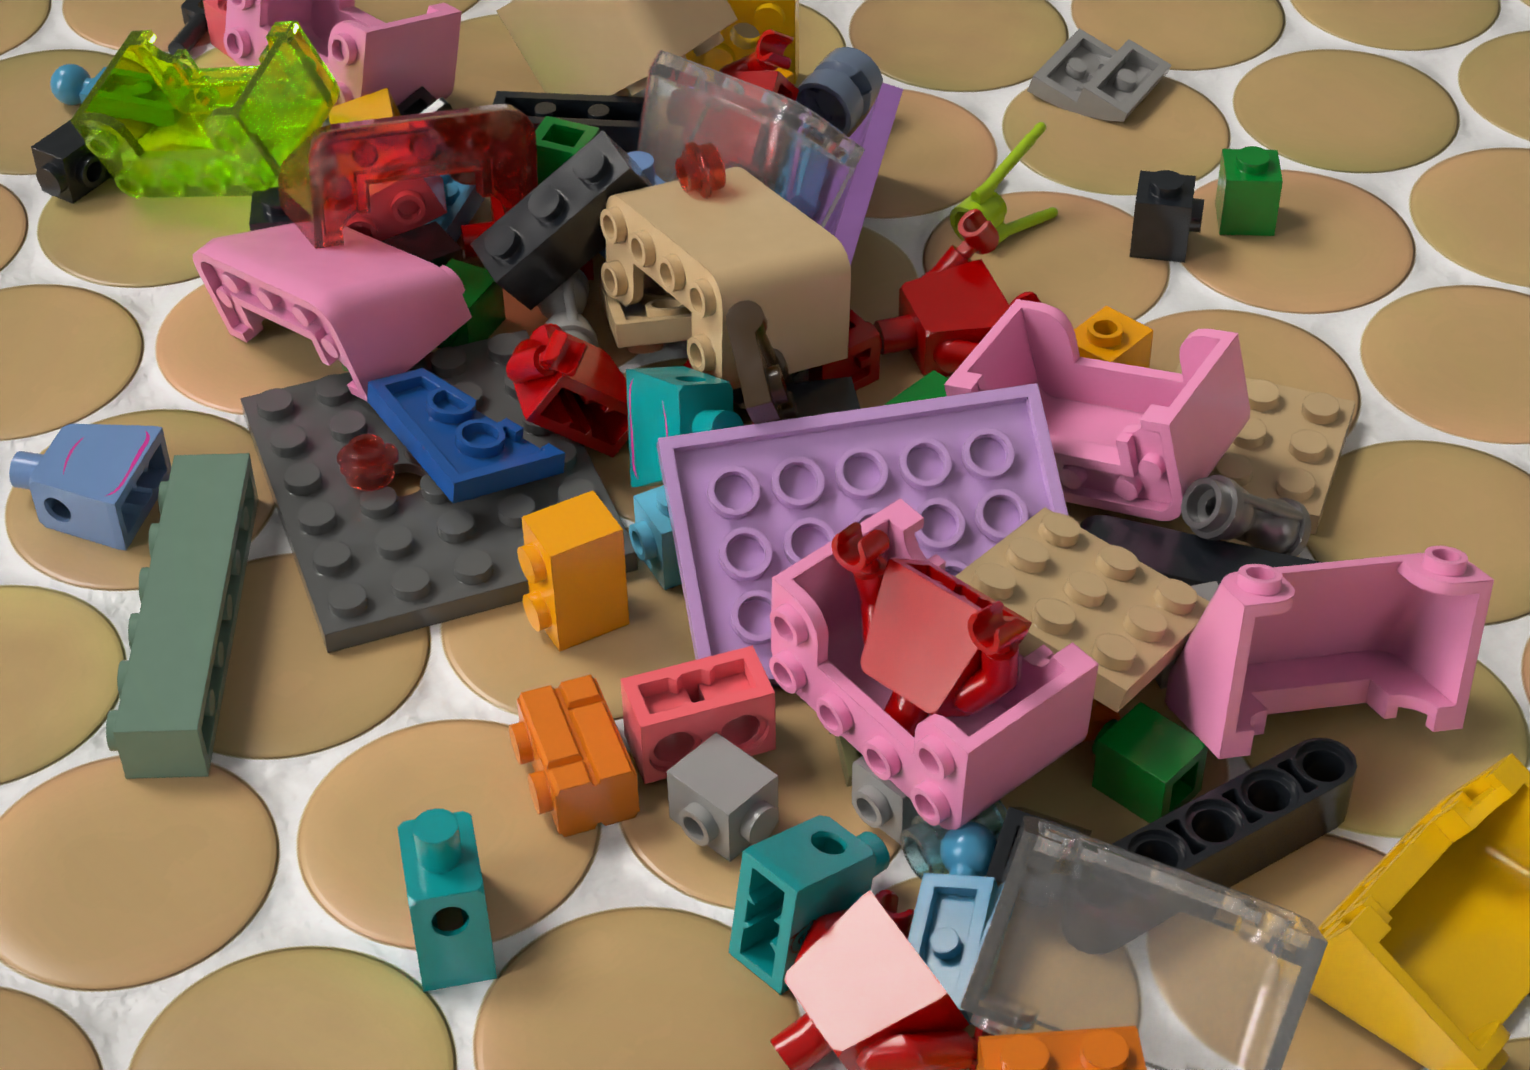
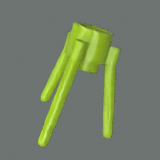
(993, 205)

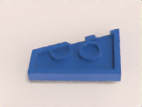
(454, 441)

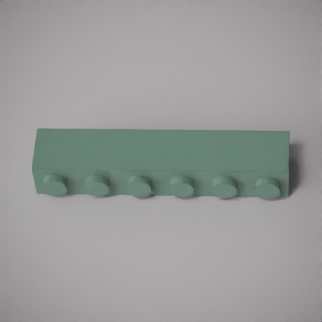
(186, 619)

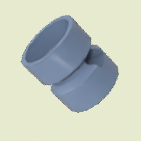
(842, 87)

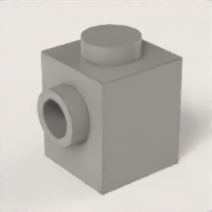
(723, 797)

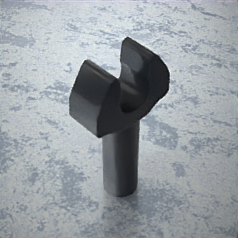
(194, 28)

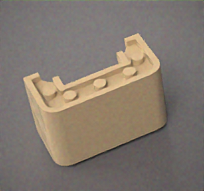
(609, 43)
(730, 251)

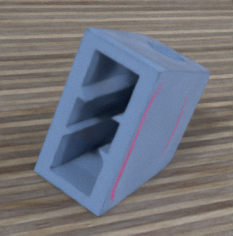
(96, 480)

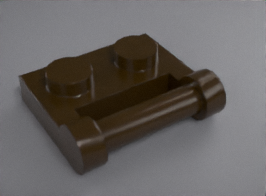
(759, 365)

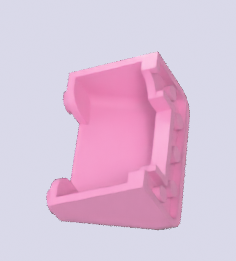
(353, 300)
(1330, 638)

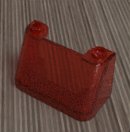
(332, 168)

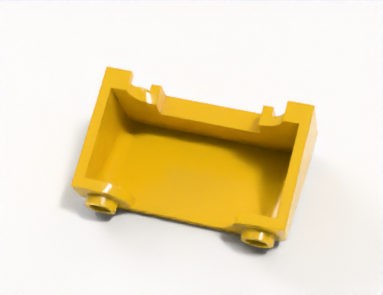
(1441, 929)

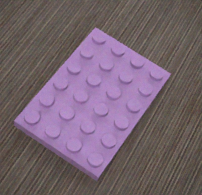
(781, 489)

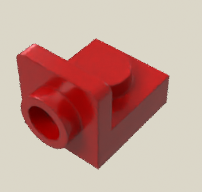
(862, 359)

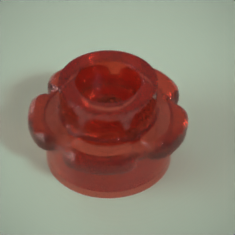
(700, 169)
(368, 462)

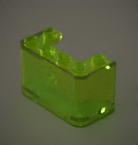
(204, 130)

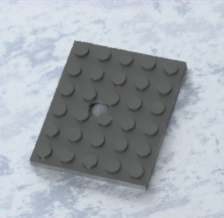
(412, 560)

